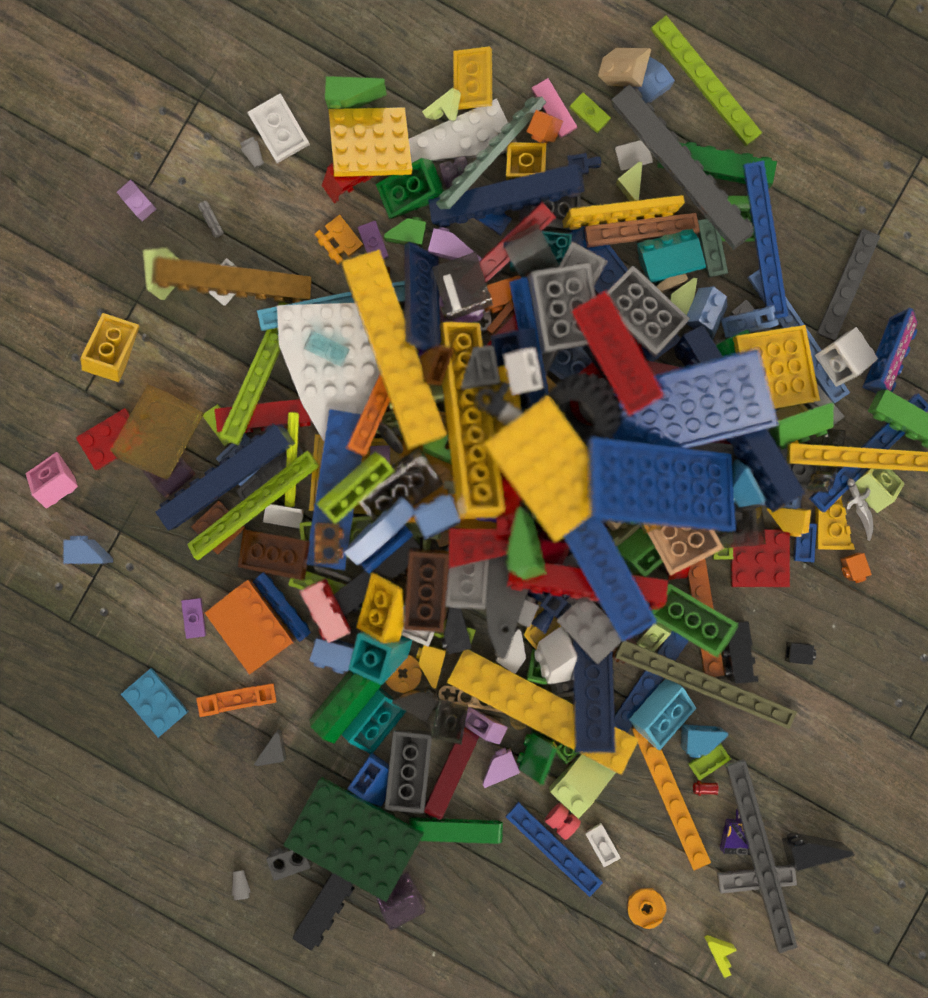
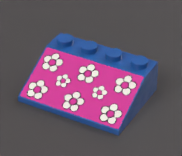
(891, 352)

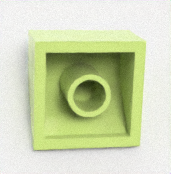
(883, 487)

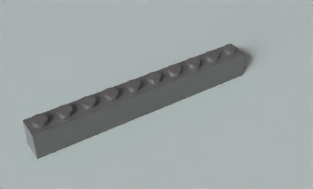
(682, 167)

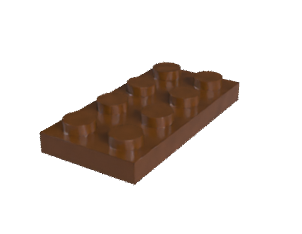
(274, 554)

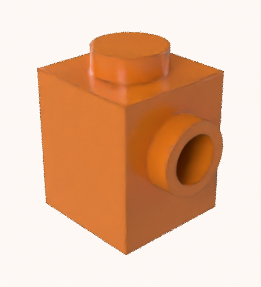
(855, 567)

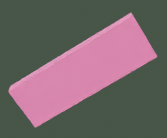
(554, 106)

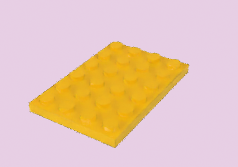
(545, 467)

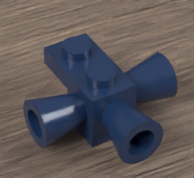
(552, 606)

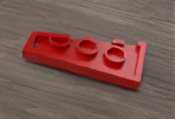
(511, 502)
(475, 545)

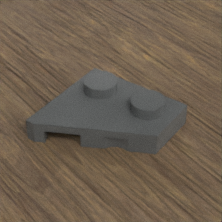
(481, 369)

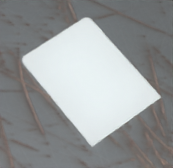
(632, 153)

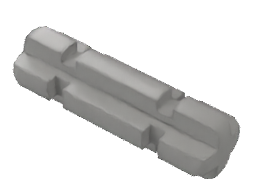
(210, 219)

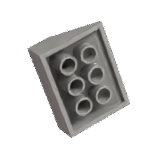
(553, 298)
(646, 311)

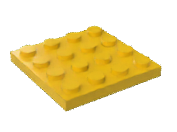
(369, 142)
(786, 364)

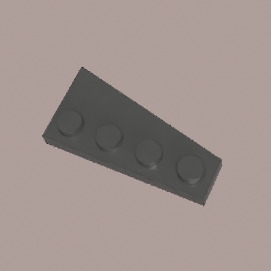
(265, 474)

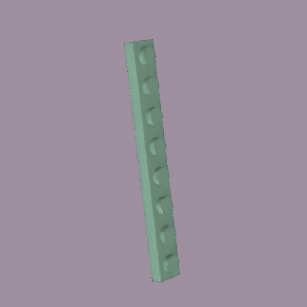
(488, 155)

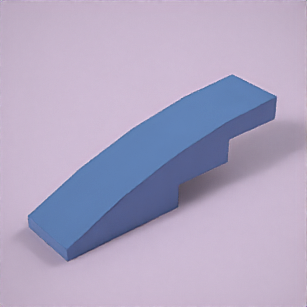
(380, 531)

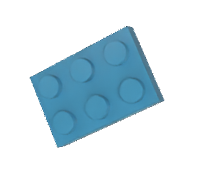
(154, 702)

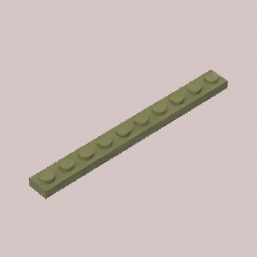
(705, 684)

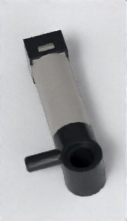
(498, 407)

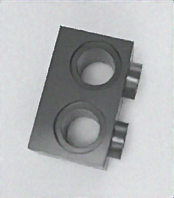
(291, 865)

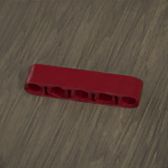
(450, 775)

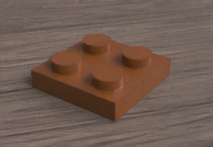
(210, 517)

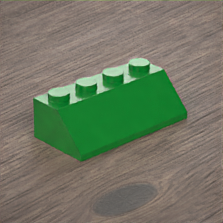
(342, 706)

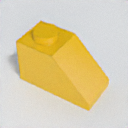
(792, 520)
(431, 662)

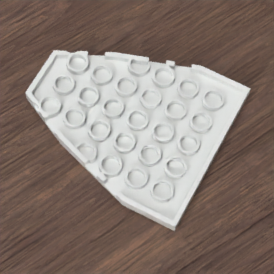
(317, 380)

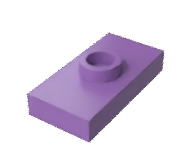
(372, 238)
(193, 618)

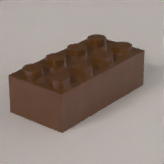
(426, 590)

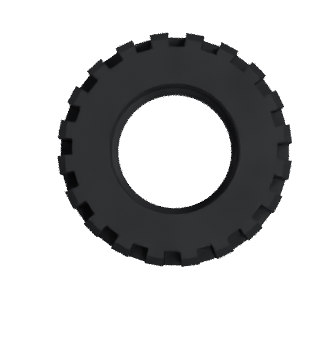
(596, 397)

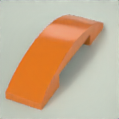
(236, 699)

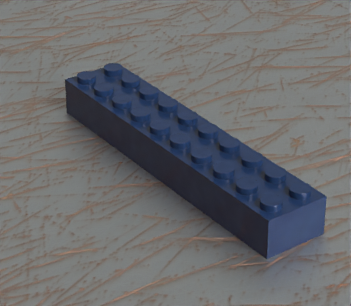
(753, 448)

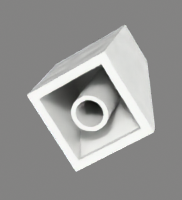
(846, 357)

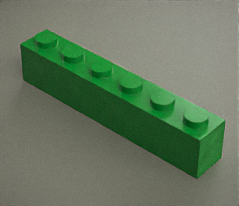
(726, 163)

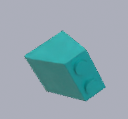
(376, 659)

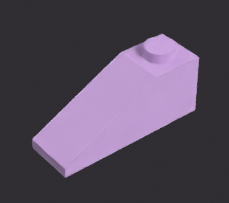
(447, 245)

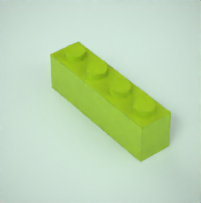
(355, 487)

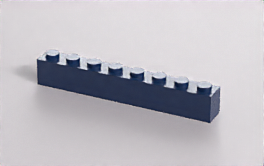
(510, 194)
(225, 477)

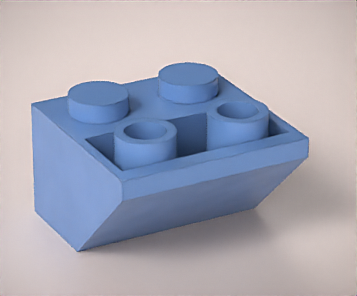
(436, 516)

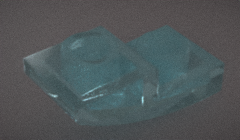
(326, 348)

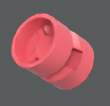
(563, 821)

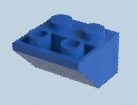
(371, 780)

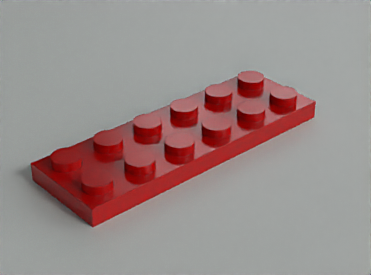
(617, 353)

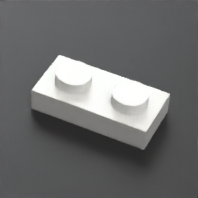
(602, 845)

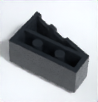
(739, 656)

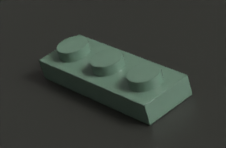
(712, 249)

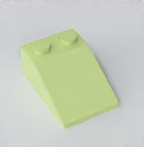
(581, 784)

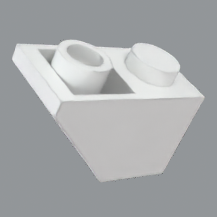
(516, 653)

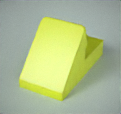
(720, 950)

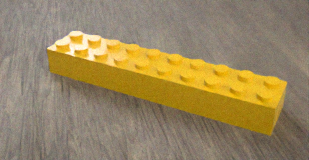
(393, 355)
(474, 469)
(531, 706)

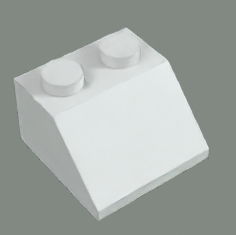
(556, 656)

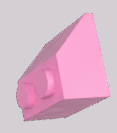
(51, 480)

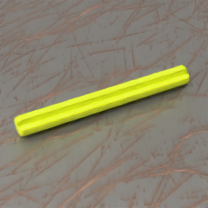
(293, 420)

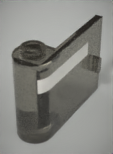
(462, 286)

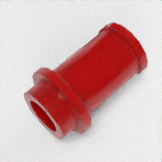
(705, 788)

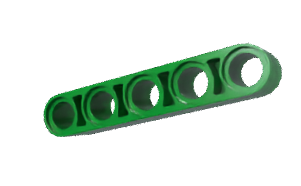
(459, 830)

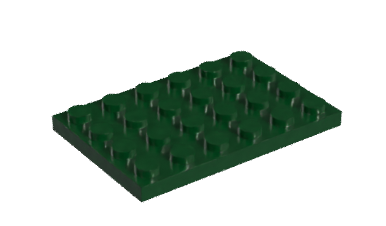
(353, 839)

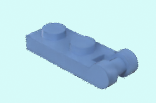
(749, 320)

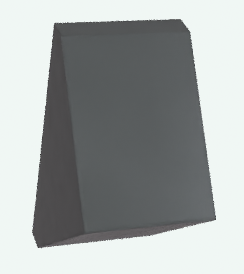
(274, 751)

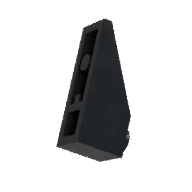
(455, 632)

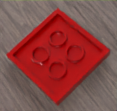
(763, 564)

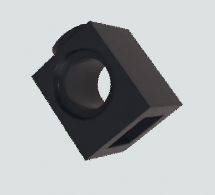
(800, 653)

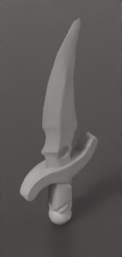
(861, 506)

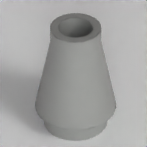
(252, 151)
(240, 886)

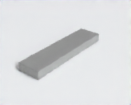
(746, 879)

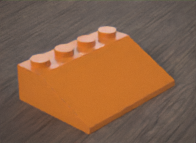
(250, 626)

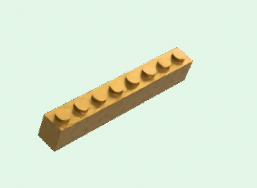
(230, 279)

